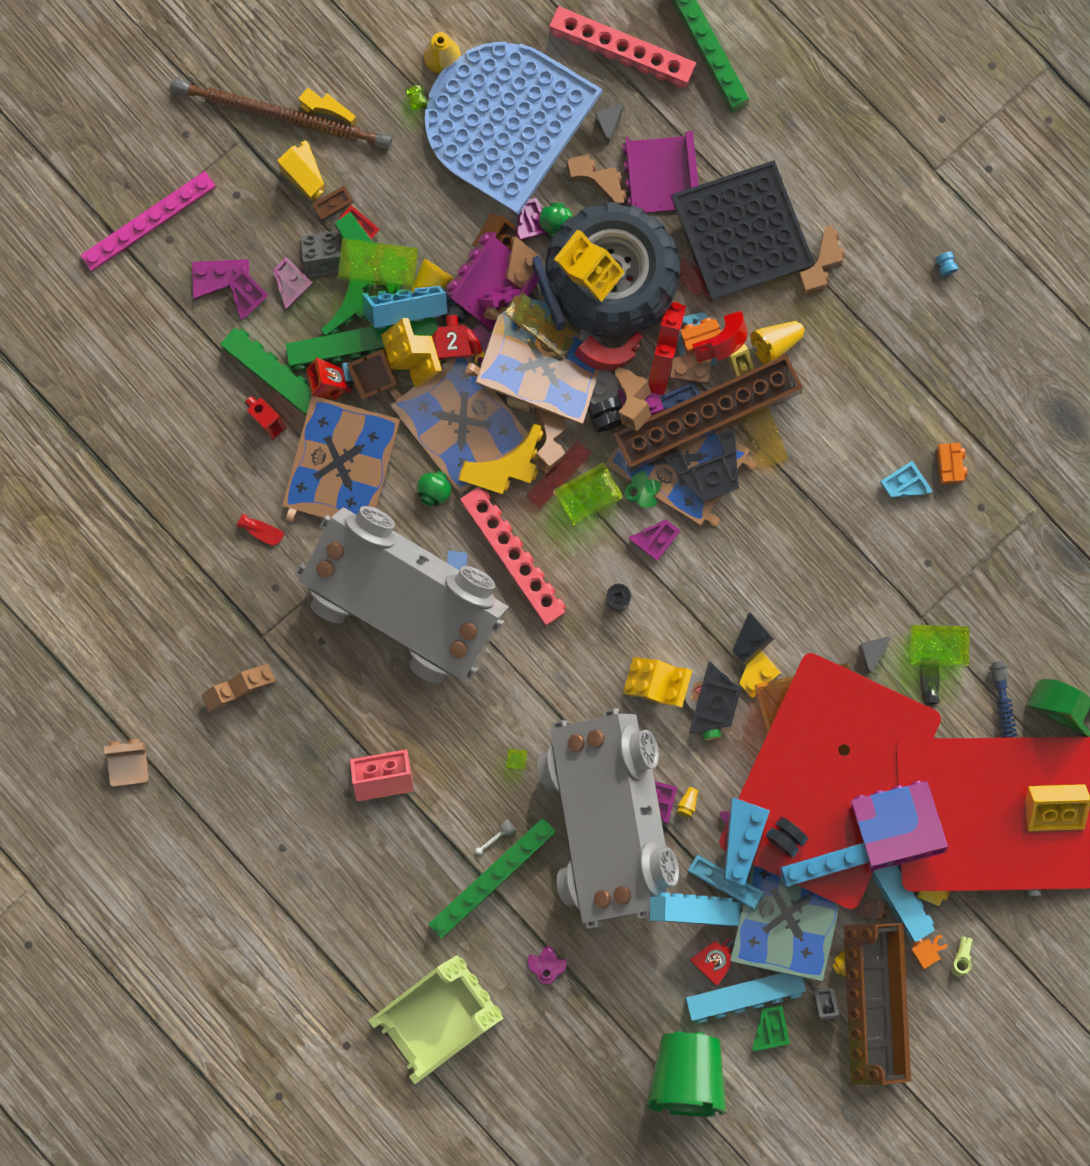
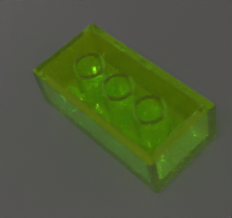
(377, 263)

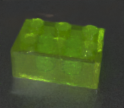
(587, 494)
(938, 646)

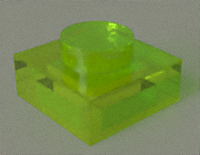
(516, 759)

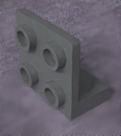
(320, 254)

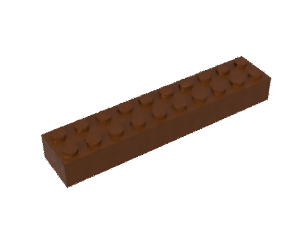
(709, 413)

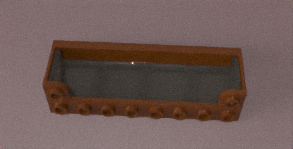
(877, 1004)

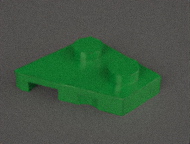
(771, 1029)

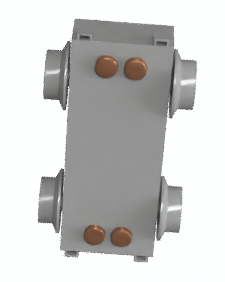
(404, 592)
(609, 817)

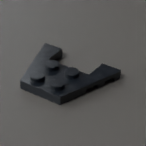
(711, 477)

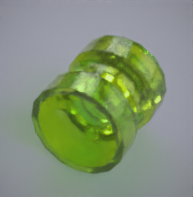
(416, 97)

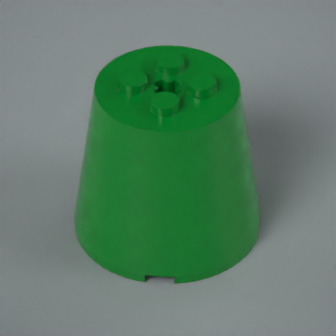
(688, 1076)

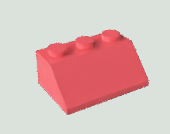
(381, 775)

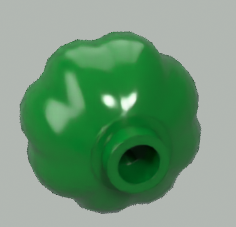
(553, 217)
(433, 489)

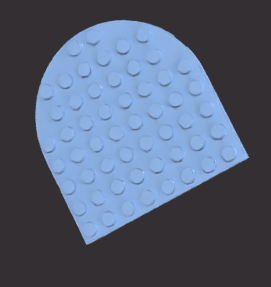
(505, 118)

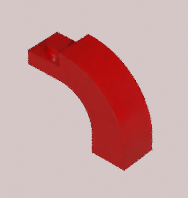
(726, 342)
(607, 359)

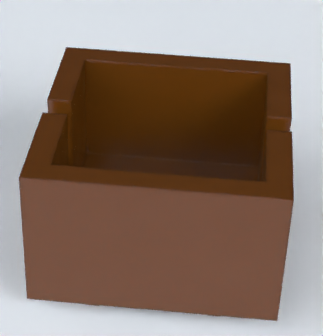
(372, 373)

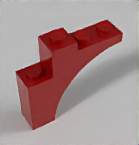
(666, 348)

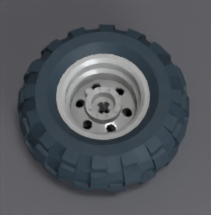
(652, 266)

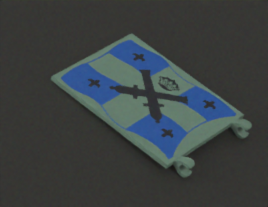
(787, 930)

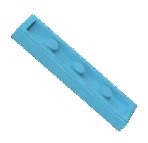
(714, 876)

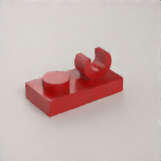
(370, 228)

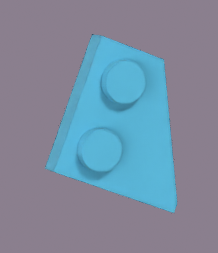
(906, 482)

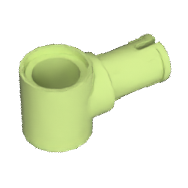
(962, 957)

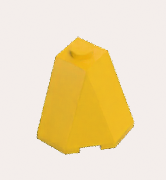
(302, 171)

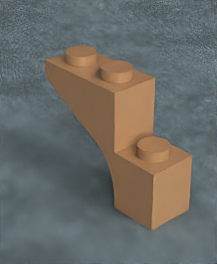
(606, 180)
(829, 256)
(636, 390)
(553, 429)
(238, 686)

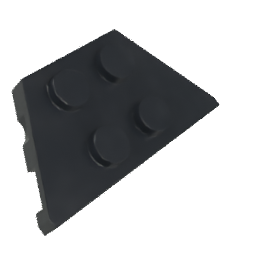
(715, 702)

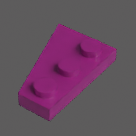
(214, 275)

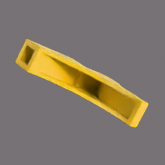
(516, 464)

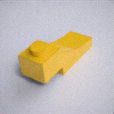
(314, 104)

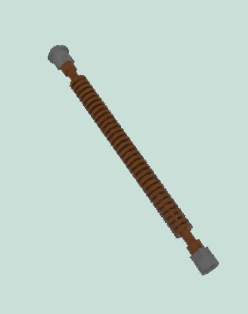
(238, 102)

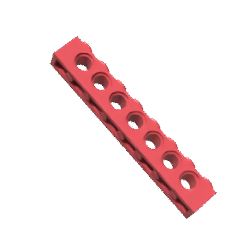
(616, 38)
(481, 497)

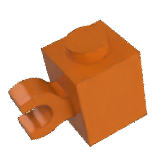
(925, 952)

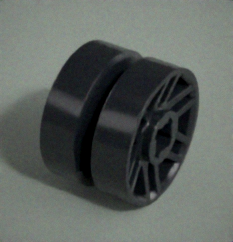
(605, 414)
(786, 837)

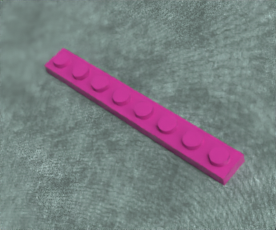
(148, 221)

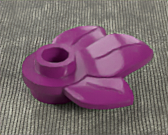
(546, 963)

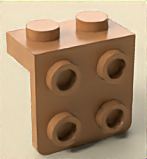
(127, 762)

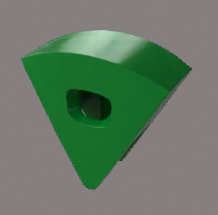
(1061, 704)

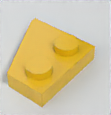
(756, 672)

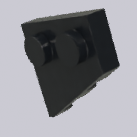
(751, 639)

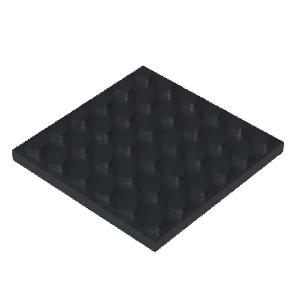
(742, 230)

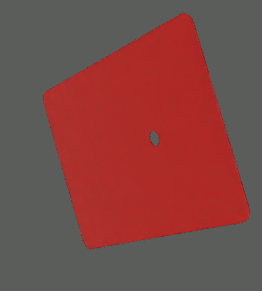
(812, 784)
(982, 811)

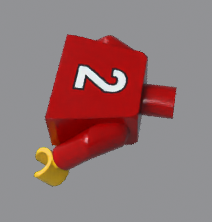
(456, 341)

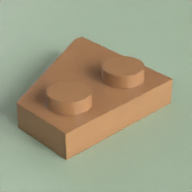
(519, 263)
(688, 369)

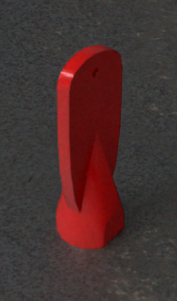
(261, 530)

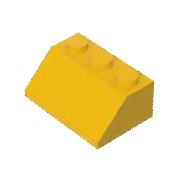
(1057, 807)

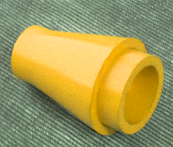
(687, 804)

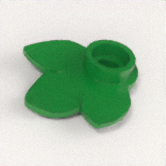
(646, 490)

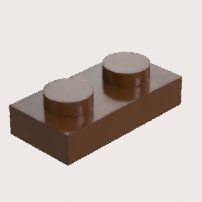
(332, 203)

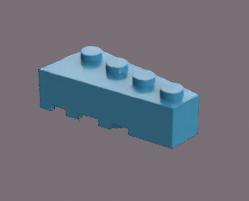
(390, 308)
(744, 833)

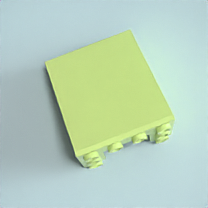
(438, 1017)

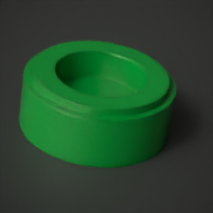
(711, 734)

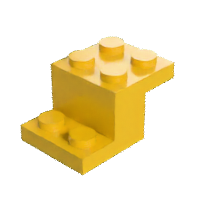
(589, 265)
(411, 352)
(657, 682)

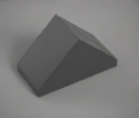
(608, 120)
(872, 652)
(826, 1004)

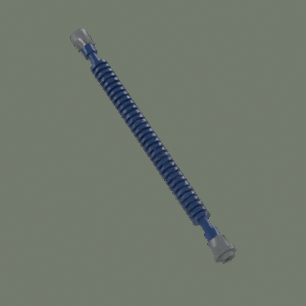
(999, 676)

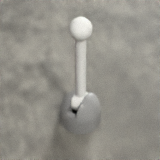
(505, 829)

